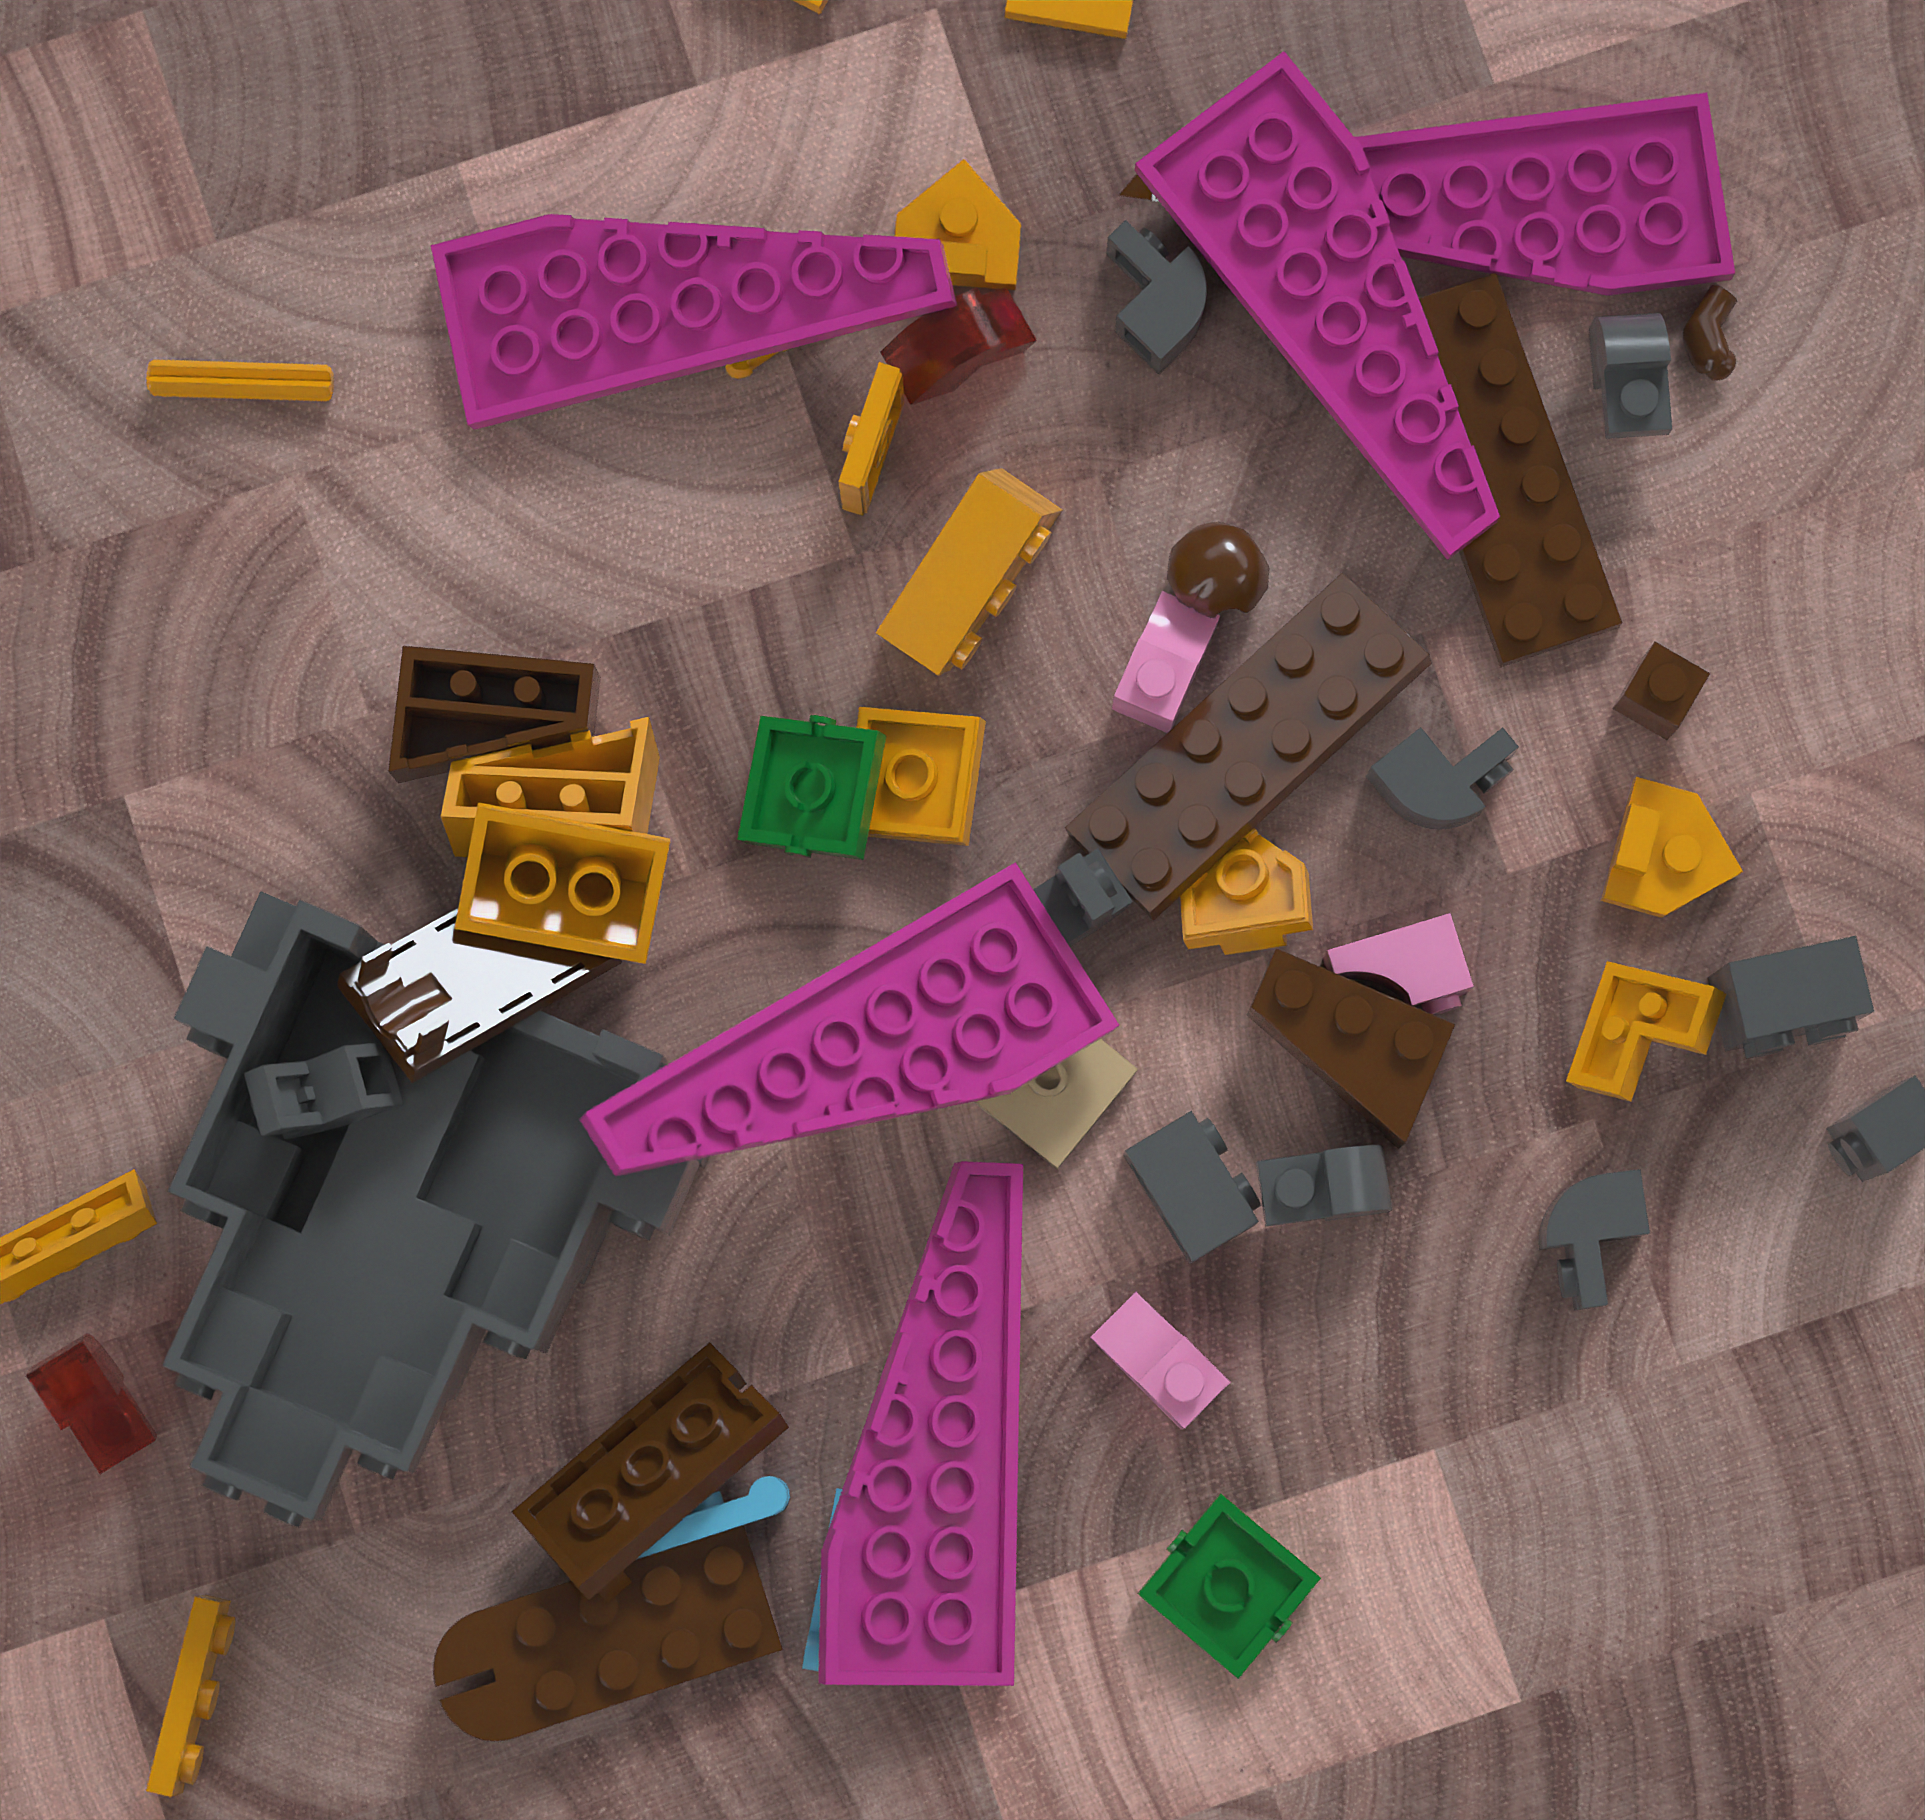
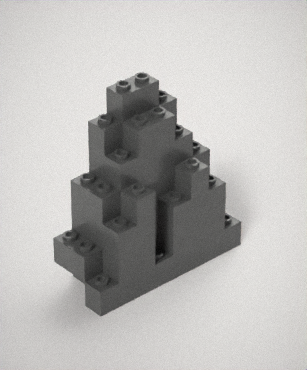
(387, 1245)

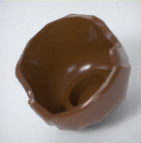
(1217, 569)

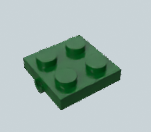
(812, 787)
(1229, 1585)

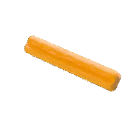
(240, 380)

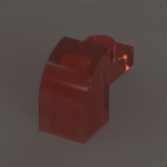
(953, 343)
(88, 1394)

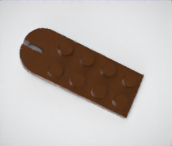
(572, 1656)

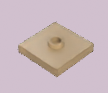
(1063, 1102)

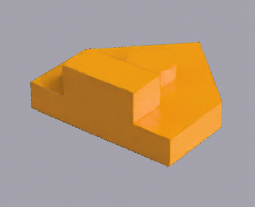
(972, 225)
(1666, 851)
(1248, 899)

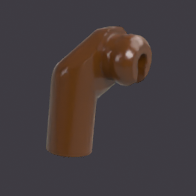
(1705, 338)

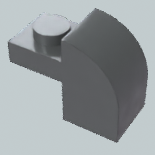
(1172, 297)
(1632, 372)
(1431, 791)
(1083, 896)
(323, 1091)
(1324, 1185)
(1581, 1217)

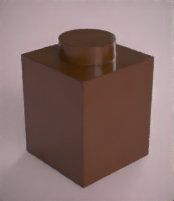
(1661, 691)

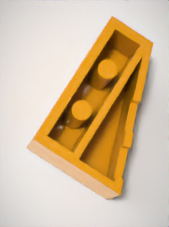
(969, 571)
(587, 780)

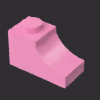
(1164, 663)
(1415, 962)
(1160, 1360)

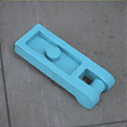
(766, 1498)

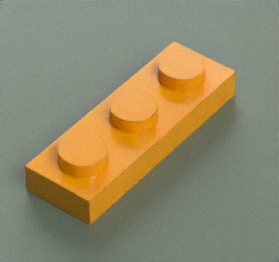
(73, 1234)
(191, 1696)

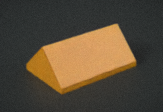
(562, 883)

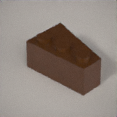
(483, 703)
(1354, 1039)

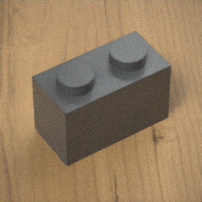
(1881, 1131)
(1192, 1185)

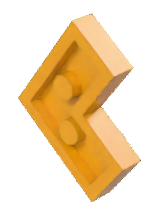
(1630, 1014)

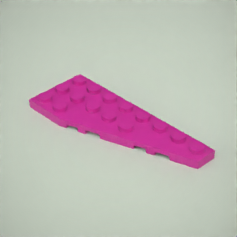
(1564, 196)
(1306, 246)
(614, 305)
(909, 1026)
(928, 1511)

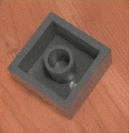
(1792, 994)

